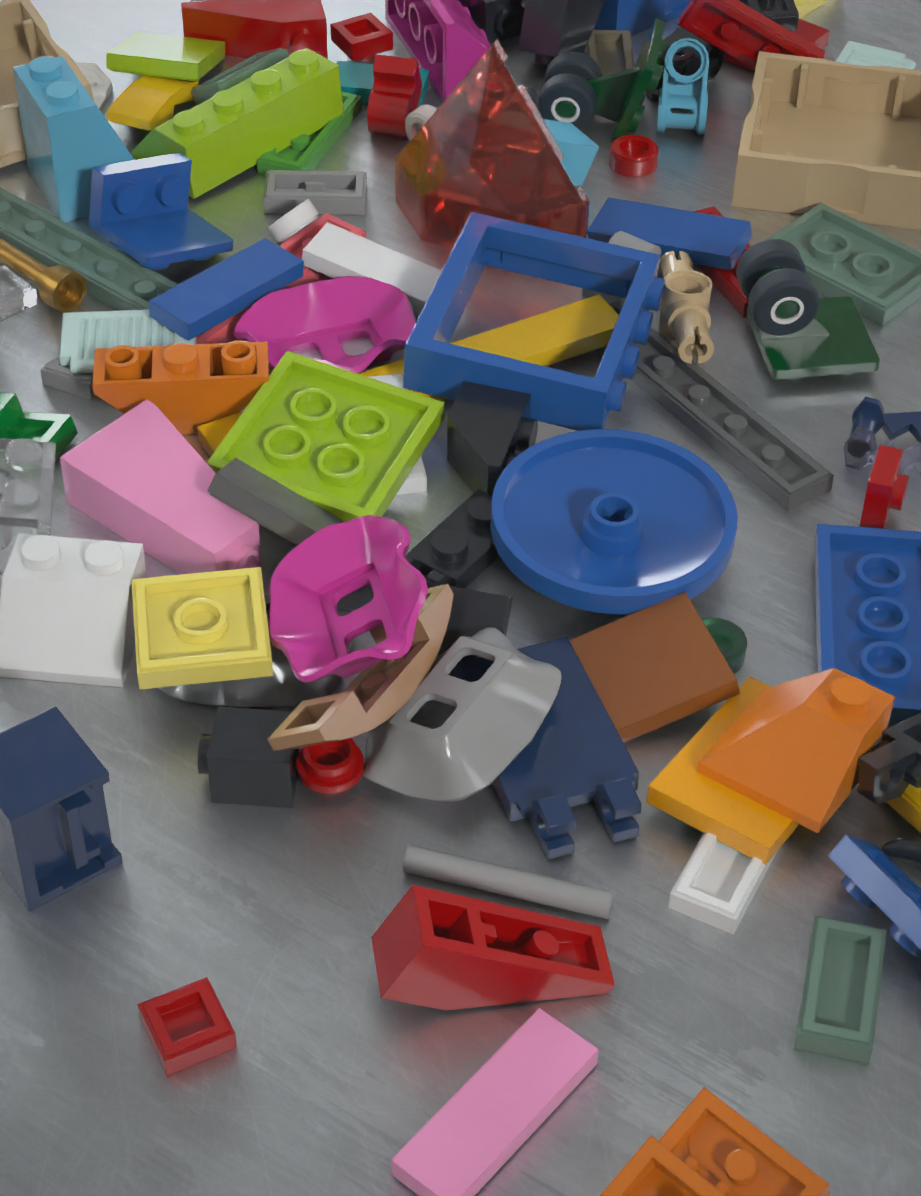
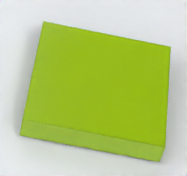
(165, 56)

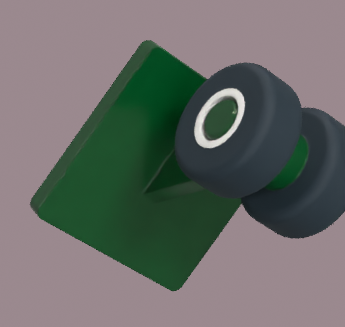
(578, 90)
(795, 326)

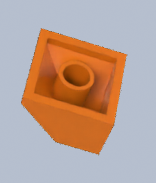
(801, 745)

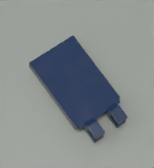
(569, 760)

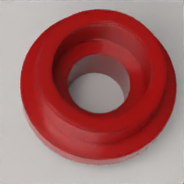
(330, 766)

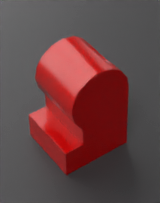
(393, 94)

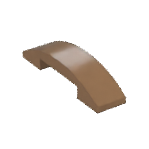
(376, 691)

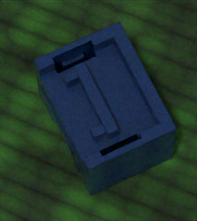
(51, 810)

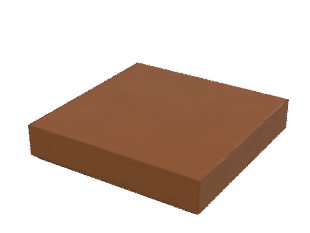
(655, 666)

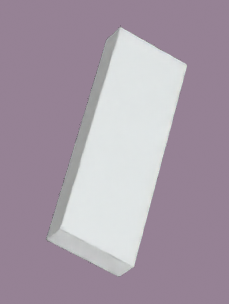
(343, 254)

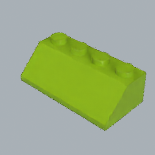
(250, 119)

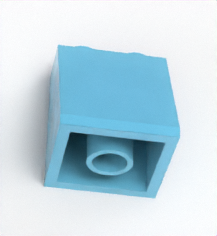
(63, 135)

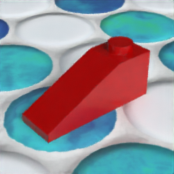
(258, 25)
(480, 953)

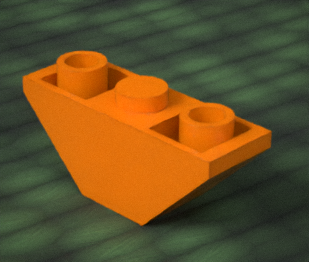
(182, 379)

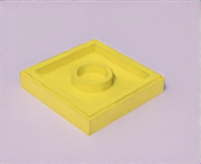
(201, 628)

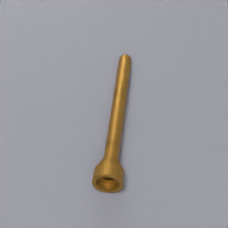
(57, 285)

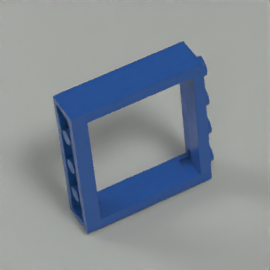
(556, 395)

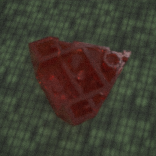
(486, 157)

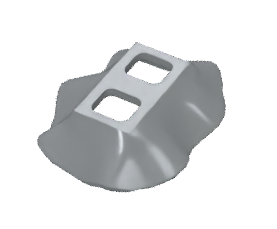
(482, 735)

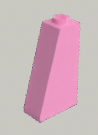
(153, 491)

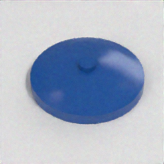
(613, 520)

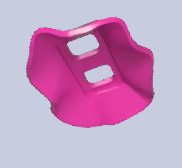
(327, 313)
(324, 570)

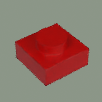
(361, 36)
(884, 488)

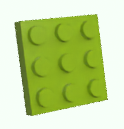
(332, 435)

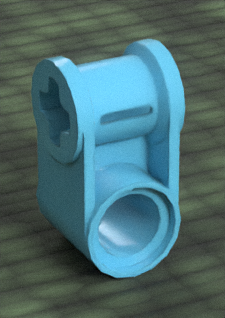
(684, 92)

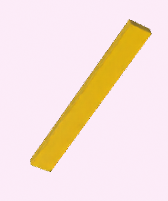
(536, 340)

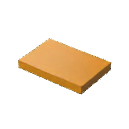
(712, 806)

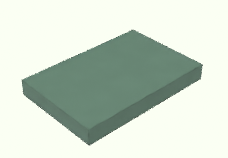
(856, 262)

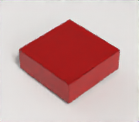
(187, 1026)

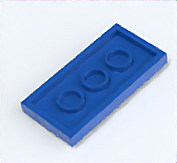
(871, 609)

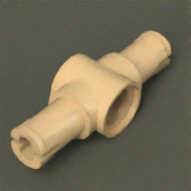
(686, 307)

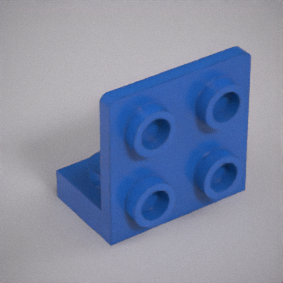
(147, 214)

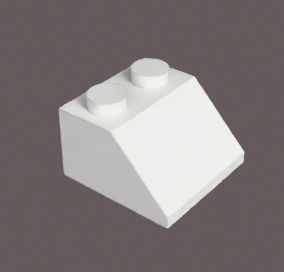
(69, 609)

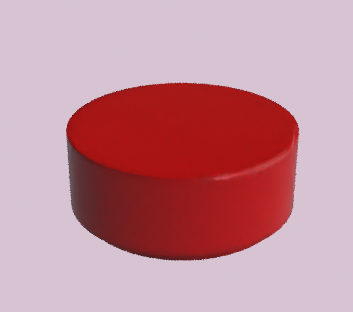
(633, 156)

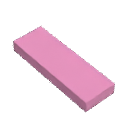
(496, 1110)

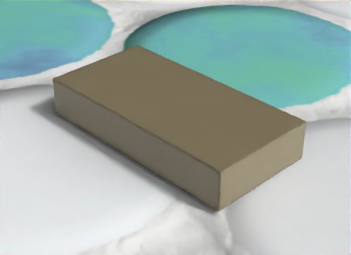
(611, 50)

